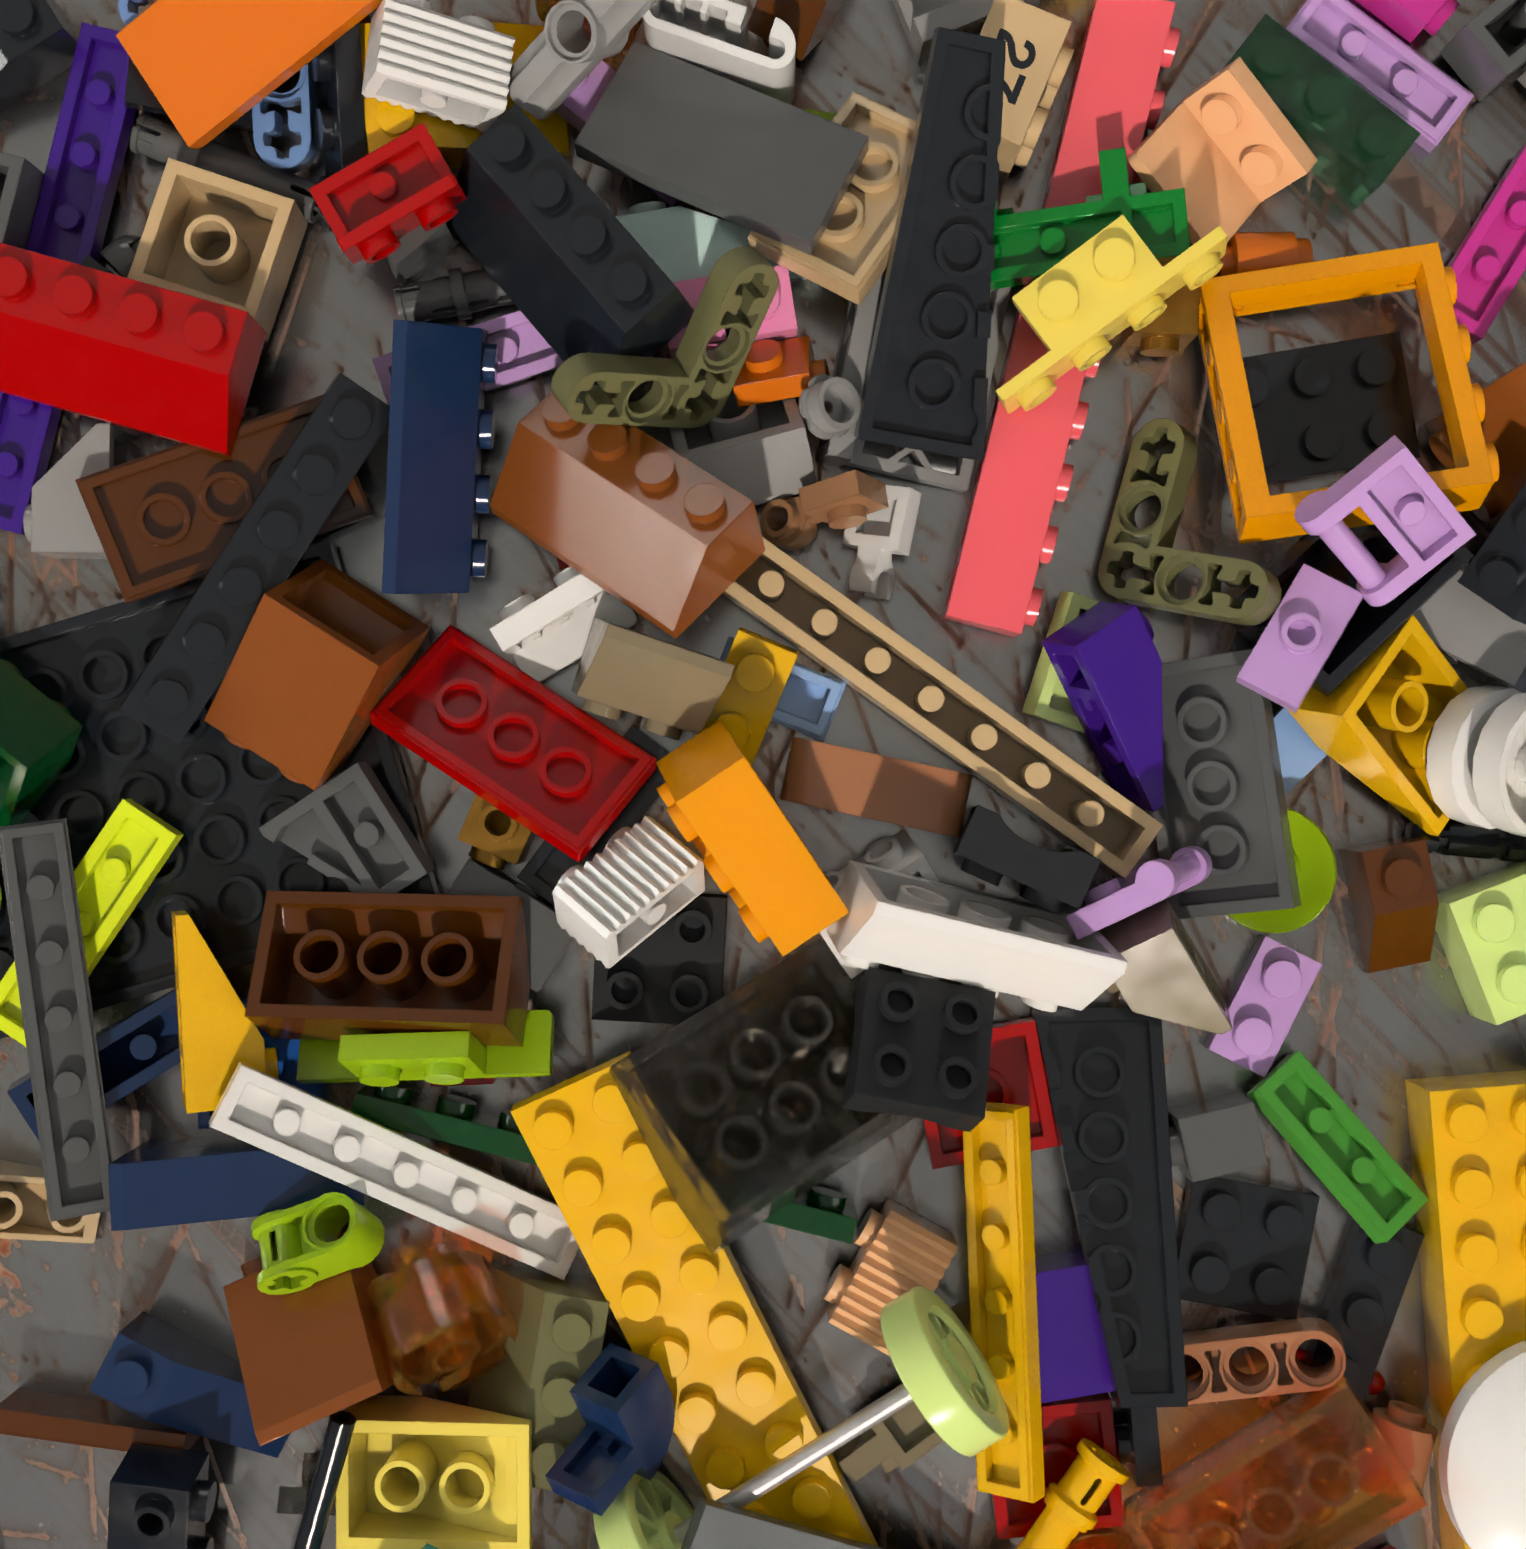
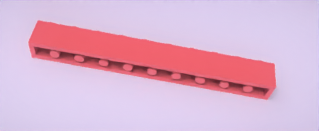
(1026, 450)

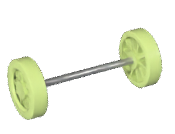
(938, 1372)

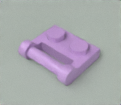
(1404, 508)
(1141, 889)

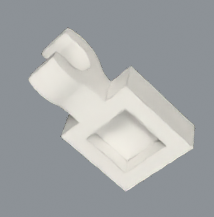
(876, 540)

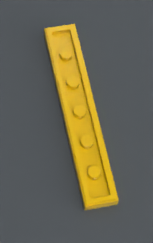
(1005, 1293)

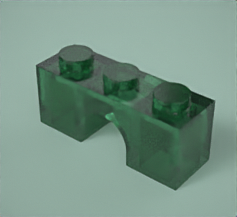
(1342, 123)

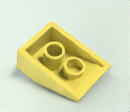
(434, 1477)

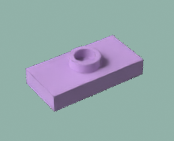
(1299, 638)

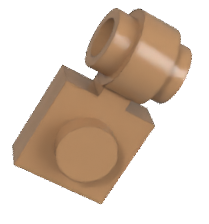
(838, 501)

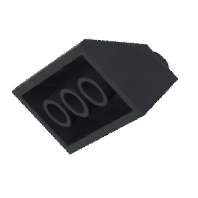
(561, 248)

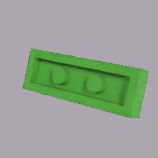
(1337, 1147)

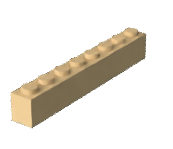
(944, 710)

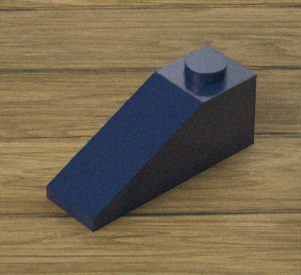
(129, 1054)
(179, 1384)

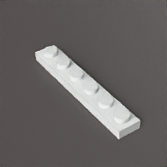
(394, 1169)

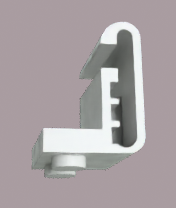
(716, 39)

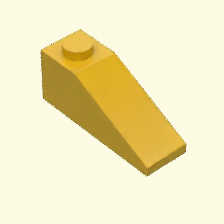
(210, 1022)

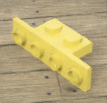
(1095, 297)

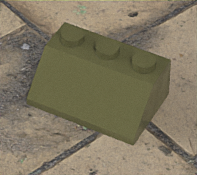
(558, 1339)

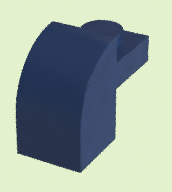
(625, 1433)

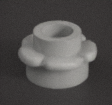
(841, 404)

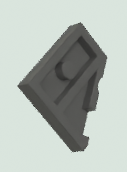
(353, 834)

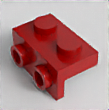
(389, 196)

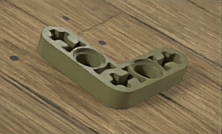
(694, 382)
(1152, 545)

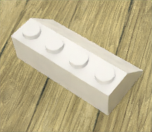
(970, 939)

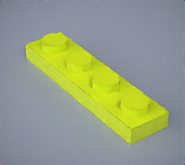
(108, 890)

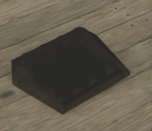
(752, 1096)

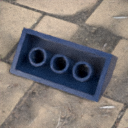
(436, 458)

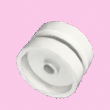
(1481, 759)

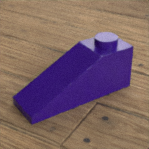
(1117, 694)

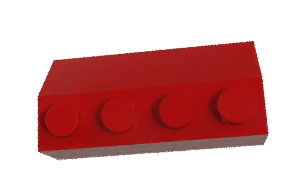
(125, 350)

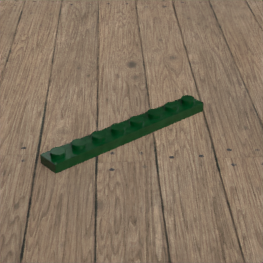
(456, 1122)

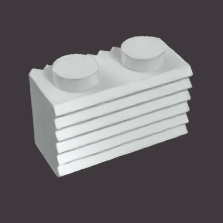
(438, 63)
(627, 890)

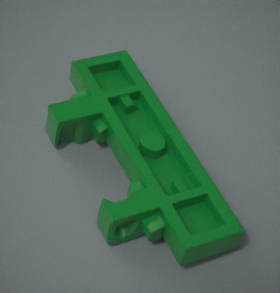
(1039, 239)

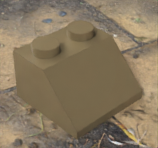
(650, 679)

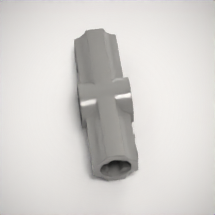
(564, 56)

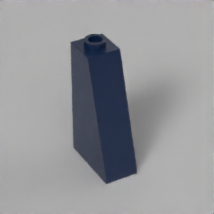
(207, 1181)

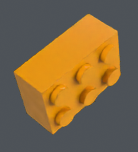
(747, 840)

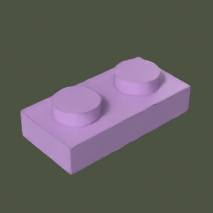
(1264, 1004)

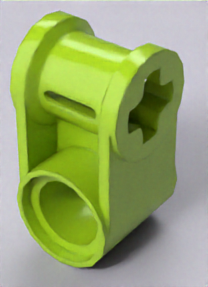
(303, 1242)

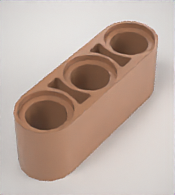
(876, 787)
(1279, 1344)

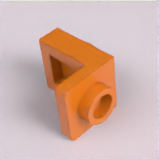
(777, 371)

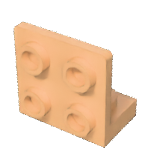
(1224, 149)

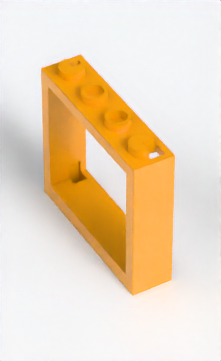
(1324, 281)

